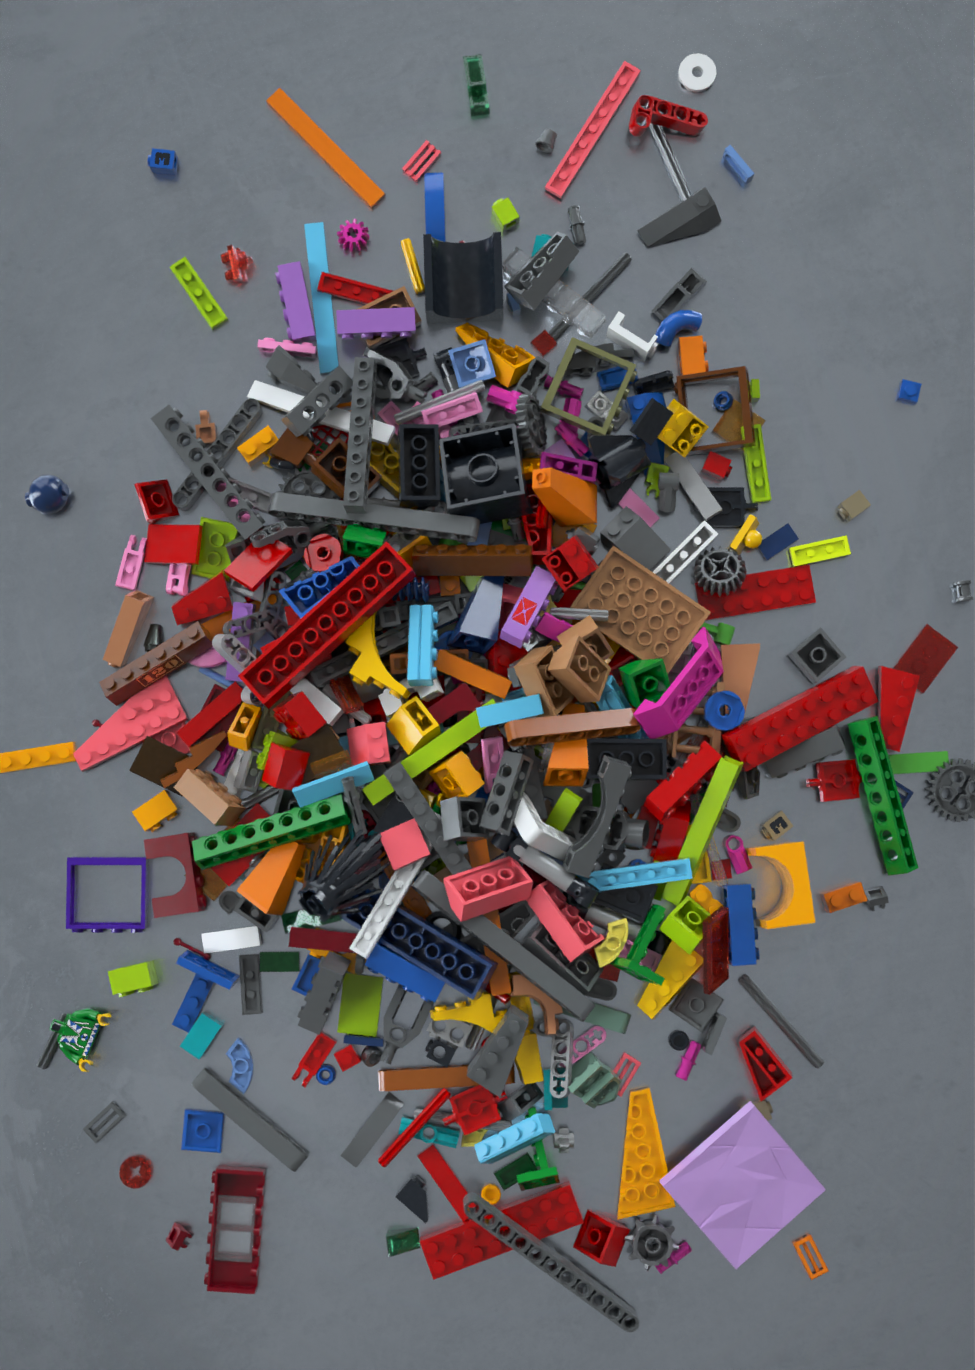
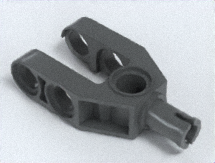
(399, 373)
(293, 529)
(389, 1025)

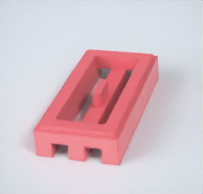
(431, 148)
(632, 1073)

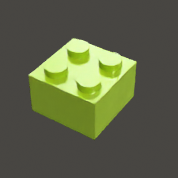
(685, 924)
(133, 977)

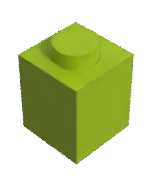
(505, 213)

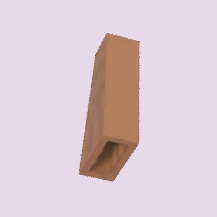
(127, 627)
(739, 668)

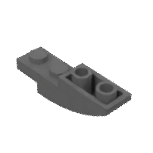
(586, 363)

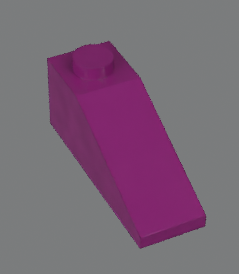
(576, 467)

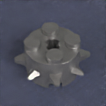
(658, 1252)

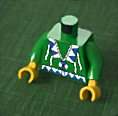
(78, 1034)

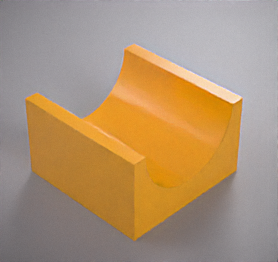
(795, 902)

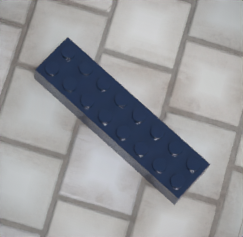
(430, 948)

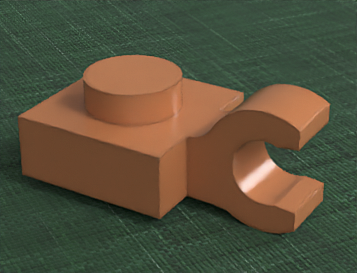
(206, 430)

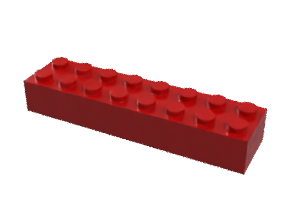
(800, 717)
(470, 1243)

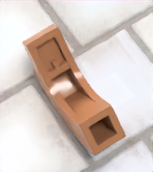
(522, 987)

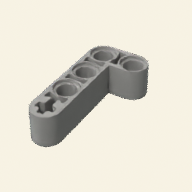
(245, 659)
(557, 1058)

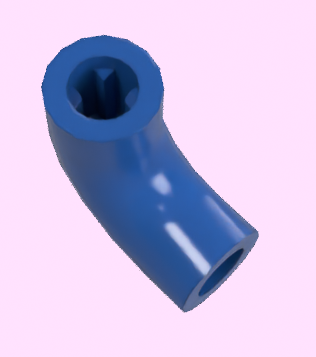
(675, 322)

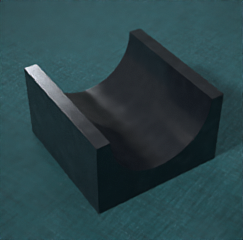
(463, 280)
(485, 474)

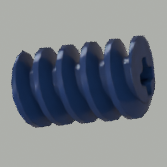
(414, 589)

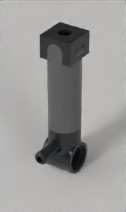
(448, 375)

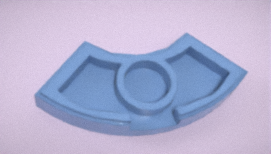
(242, 1065)

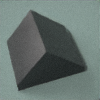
(651, 421)

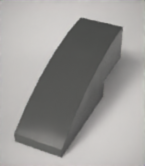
(679, 294)

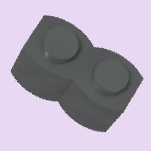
(536, 374)

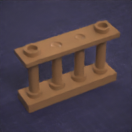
(714, 734)

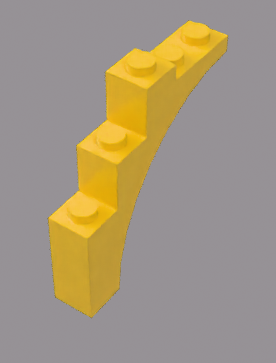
(369, 665)
(481, 1013)

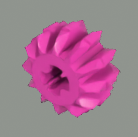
(358, 230)

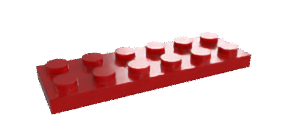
(761, 593)

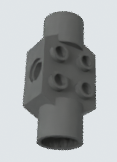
(623, 829)

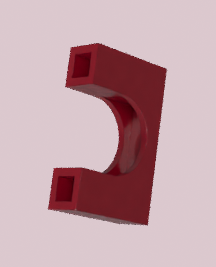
(464, 700)
(191, 896)

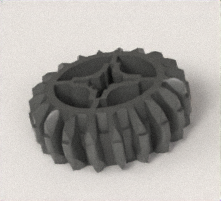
(721, 577)

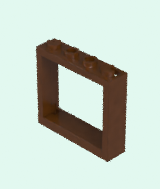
(742, 373)

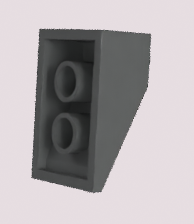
(634, 538)

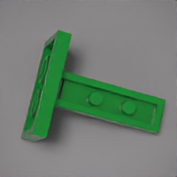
(639, 949)
(541, 1177)

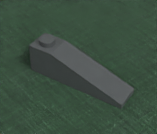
(686, 218)
(288, 372)

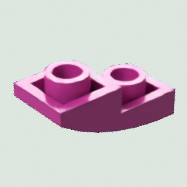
(551, 626)

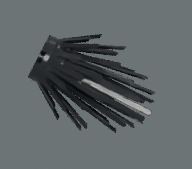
(349, 875)

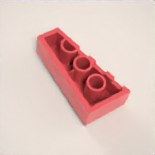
(562, 921)

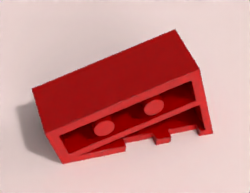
(204, 601)
(671, 835)
(764, 1064)

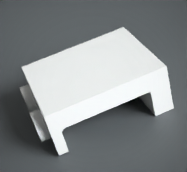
(630, 341)

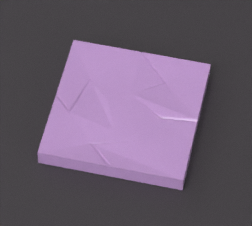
(742, 1185)

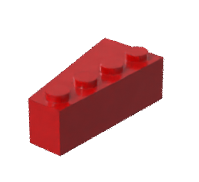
(895, 703)
(683, 782)

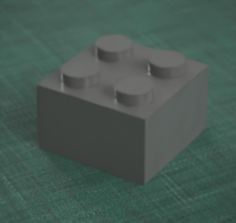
(817, 656)
(462, 819)

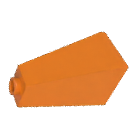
(566, 497)
(568, 758)
(273, 878)

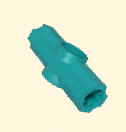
(442, 1135)

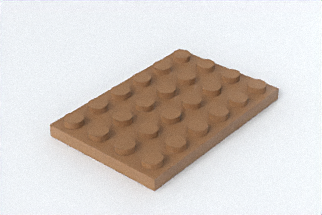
(643, 609)

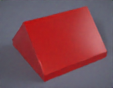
(156, 501)
(285, 767)

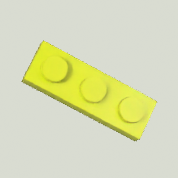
(819, 551)

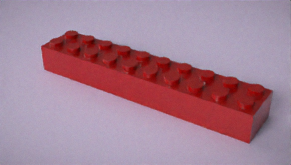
(327, 625)

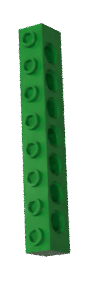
(882, 796)
(245, 845)

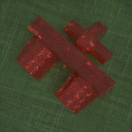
(239, 263)

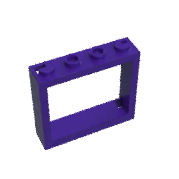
(97, 927)

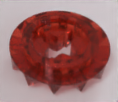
(137, 1181)

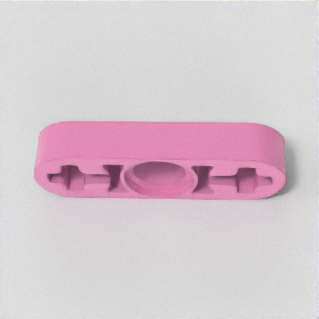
(589, 1032)

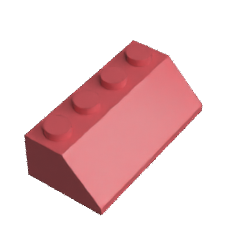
(487, 888)

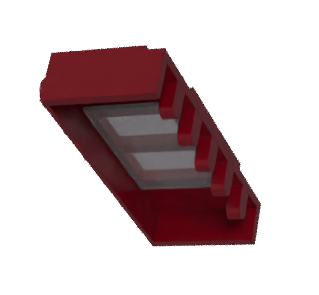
(235, 1229)

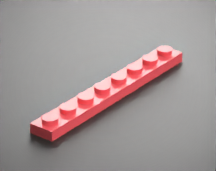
(592, 129)

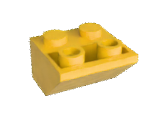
(682, 429)
(413, 726)

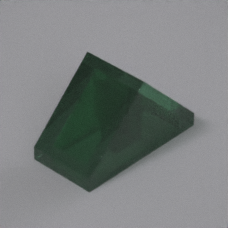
(402, 1241)

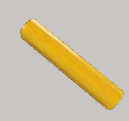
(413, 266)

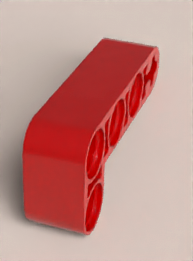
(691, 121)

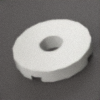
(700, 62)

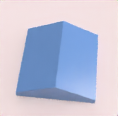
(472, 363)

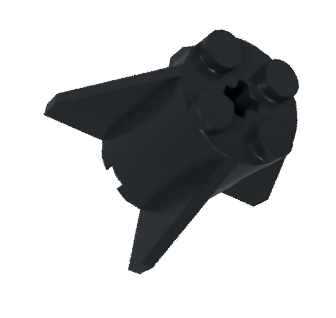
(619, 463)

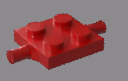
(837, 780)
(474, 1109)

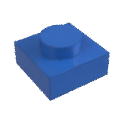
(909, 391)

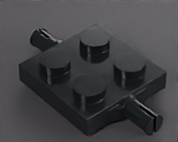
(402, 353)
(732, 504)

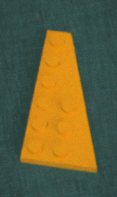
(642, 1161)

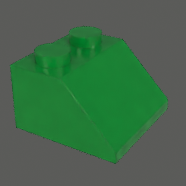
(362, 541)
(644, 680)

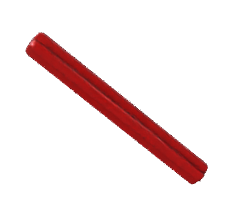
(414, 1127)

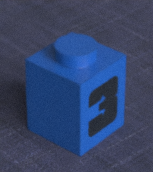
(163, 161)

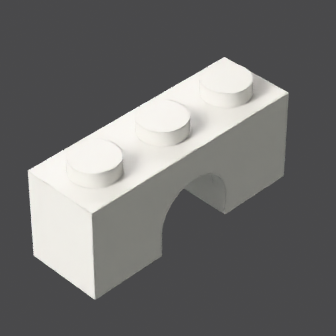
(427, 693)

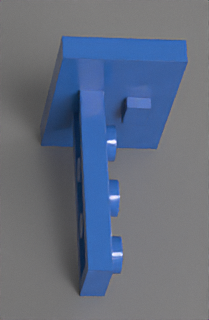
(206, 975)

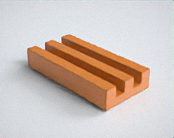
(803, 1241)

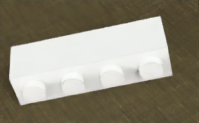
(686, 552)

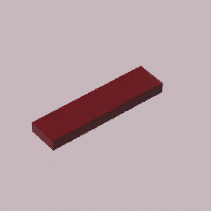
(321, 939)

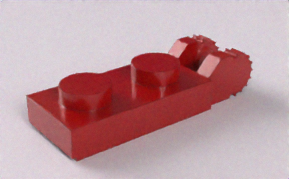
(315, 1057)

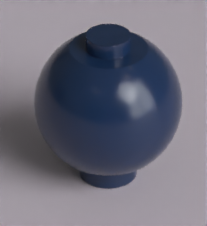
(47, 494)

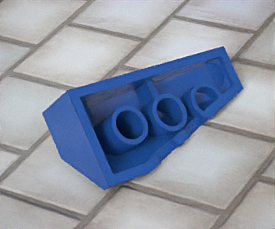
(635, 406)

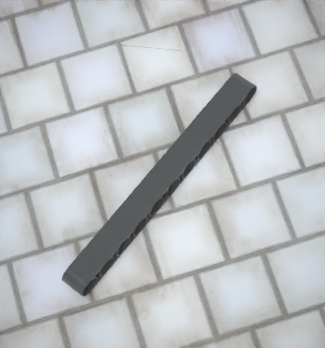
(377, 516)
(508, 950)
(547, 1254)

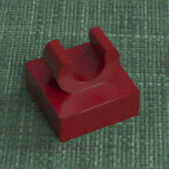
(176, 1237)

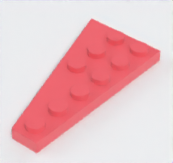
(144, 714)

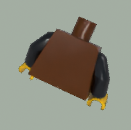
(292, 451)

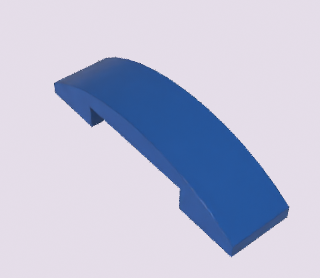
(435, 205)

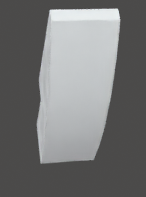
(326, 707)
(231, 939)

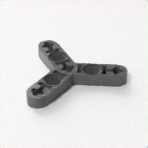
(265, 609)

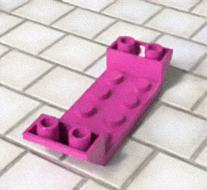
(684, 692)

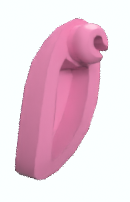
(208, 659)

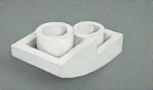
(601, 405)

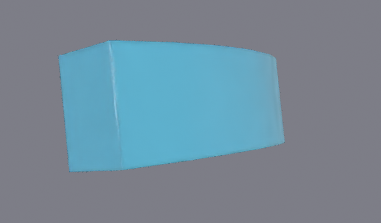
(509, 710)

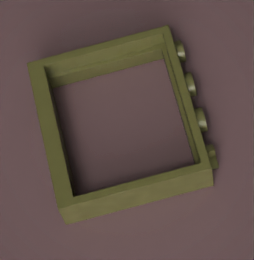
(558, 378)

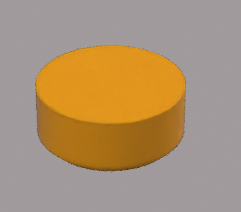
(491, 1193)

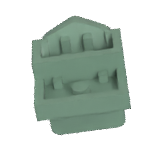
(594, 1081)

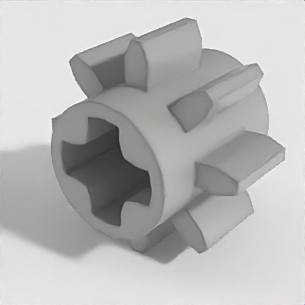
(563, 1140)

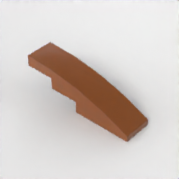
(199, 753)

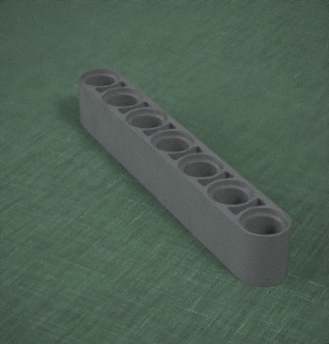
(220, 445)
(249, 1119)

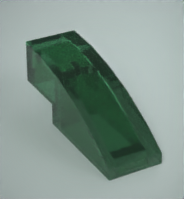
(476, 85)

